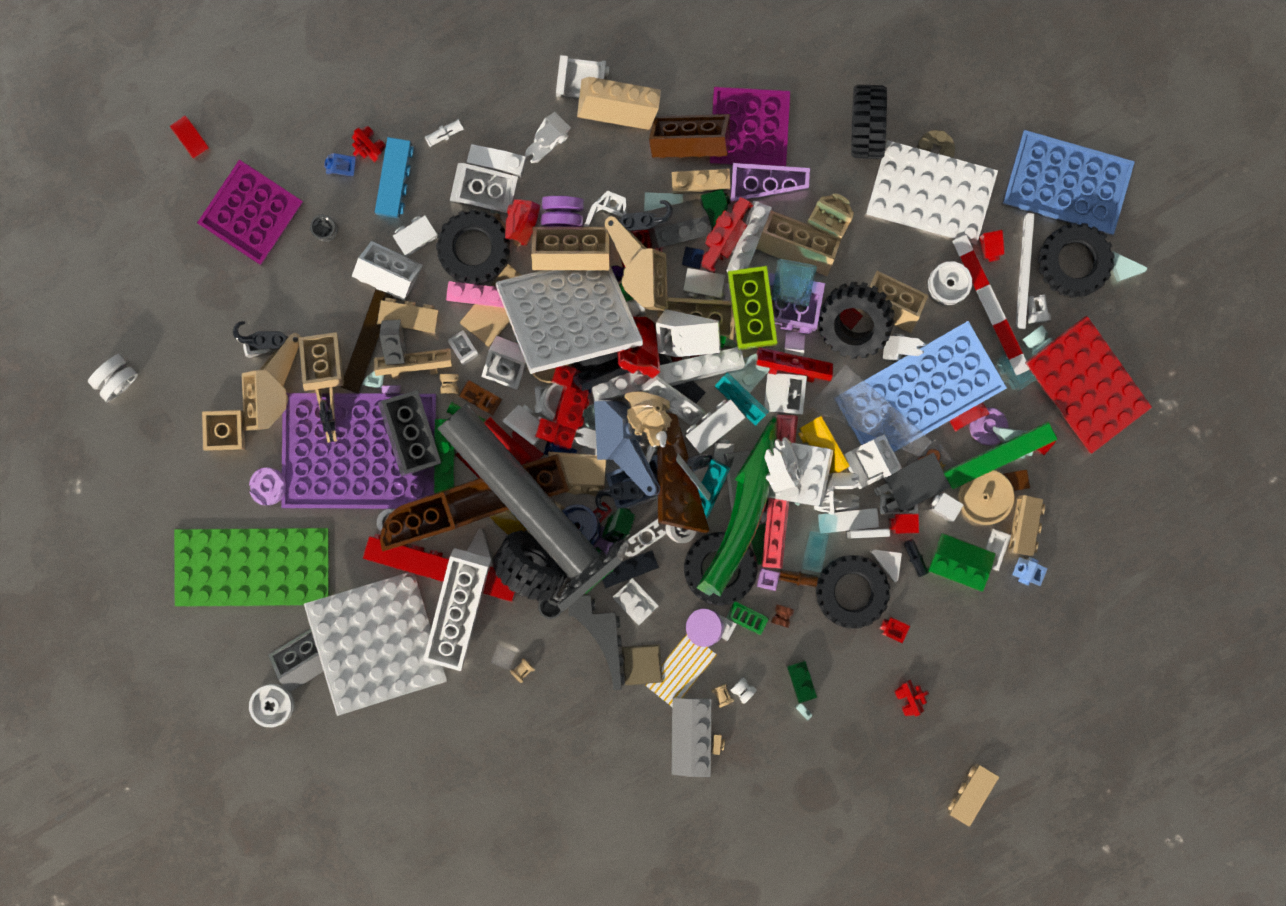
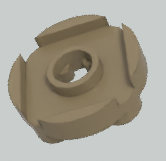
(941, 139)

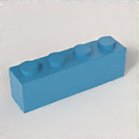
(393, 178)

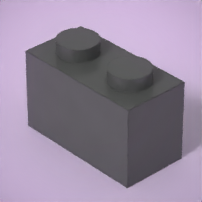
(393, 342)

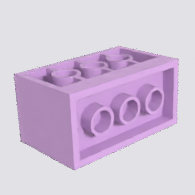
(791, 318)

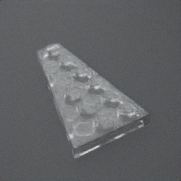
(863, 408)

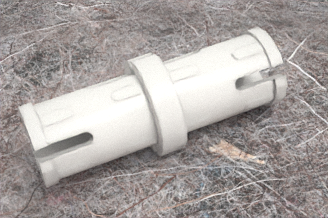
(444, 132)

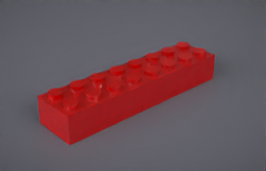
(427, 564)

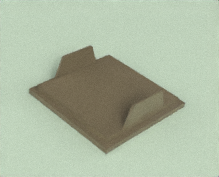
(642, 664)

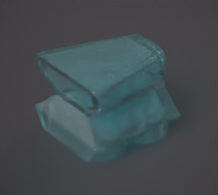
(793, 282)

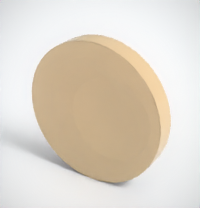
(987, 498)

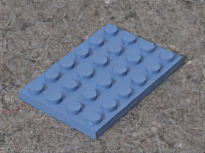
(1068, 182)

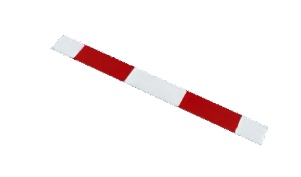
(991, 305)

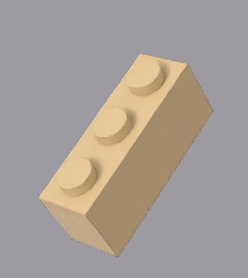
(700, 181)
(411, 316)
(972, 794)

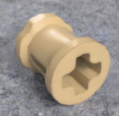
(522, 670)
(722, 695)

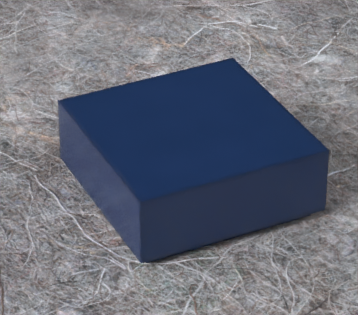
(692, 257)

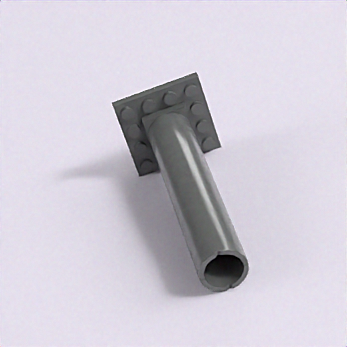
(531, 505)

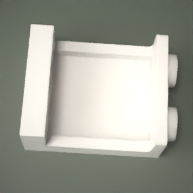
(573, 70)
(872, 461)

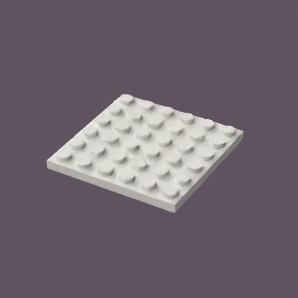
(567, 316)
(373, 642)

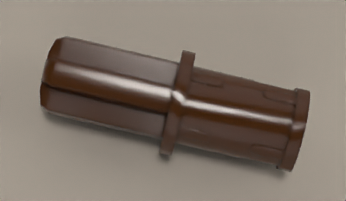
(799, 578)

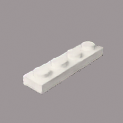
(748, 242)
(679, 404)

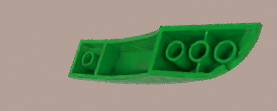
(746, 514)

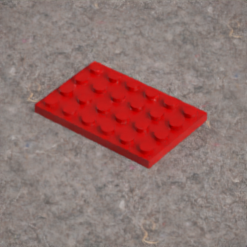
(1088, 384)

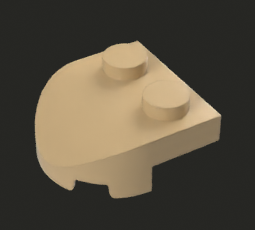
(832, 215)

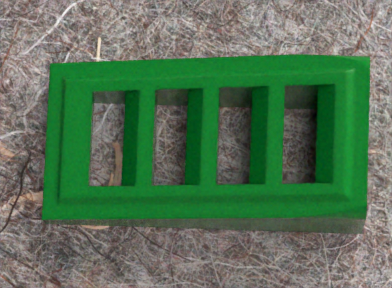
(759, 630)

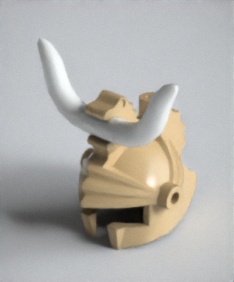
(650, 416)

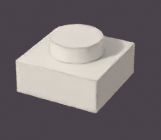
(729, 626)

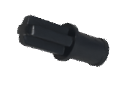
(916, 558)

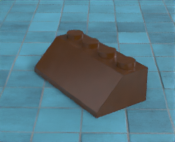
(690, 136)

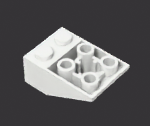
(687, 334)

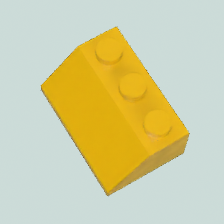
(818, 435)

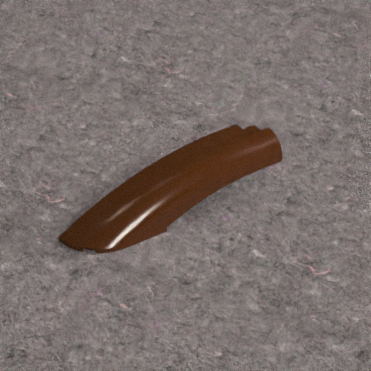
(462, 505)

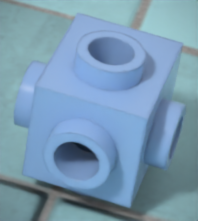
(1029, 571)

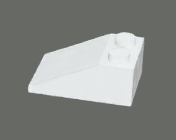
(483, 188)
(524, 423)

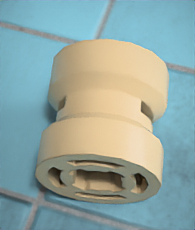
(449, 388)

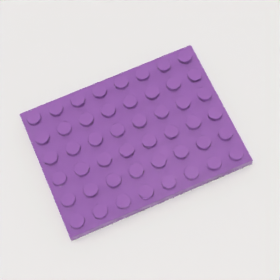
(355, 469)

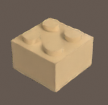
(223, 430)

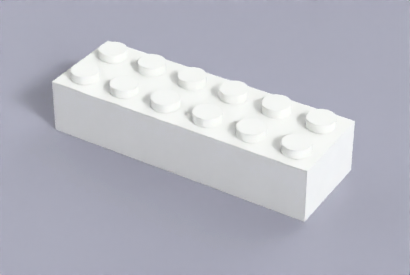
(457, 609)

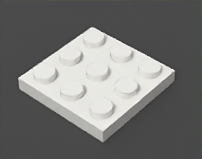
(814, 469)

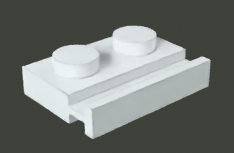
(635, 601)

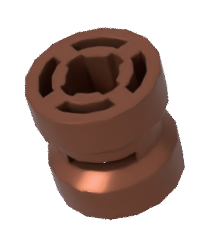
(782, 616)

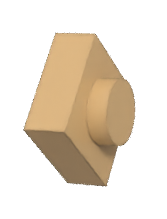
(718, 744)

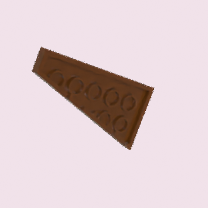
(678, 495)

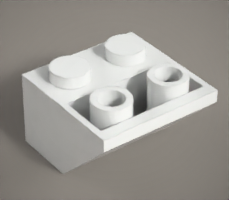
(785, 393)

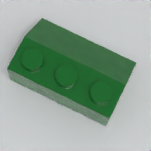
(961, 562)

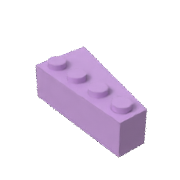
(759, 181)

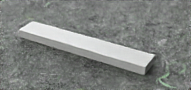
(1024, 271)

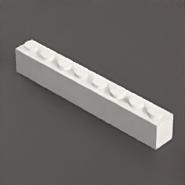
(672, 374)

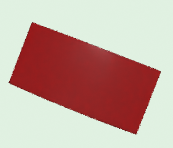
(189, 136)

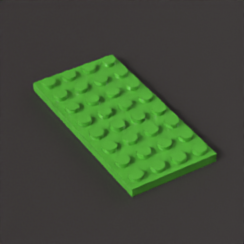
(251, 566)

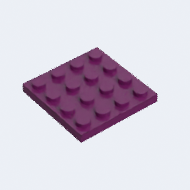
(756, 125)
(250, 212)

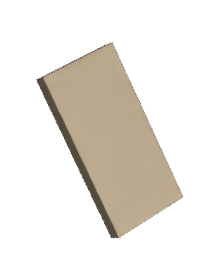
(489, 321)

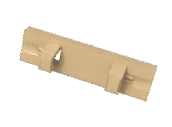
(415, 362)

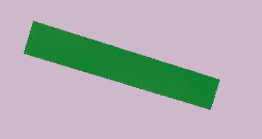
(1000, 455)

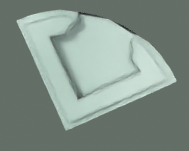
(374, 381)
(804, 711)

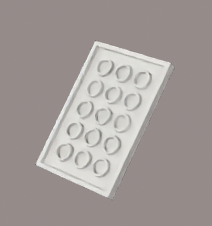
(931, 192)

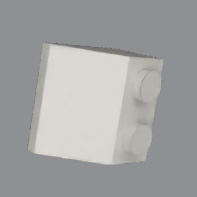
(505, 363)

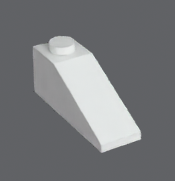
(497, 160)

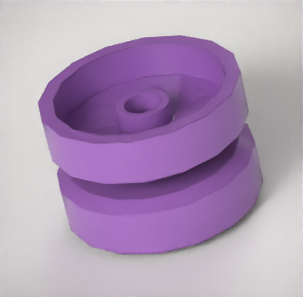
(562, 211)

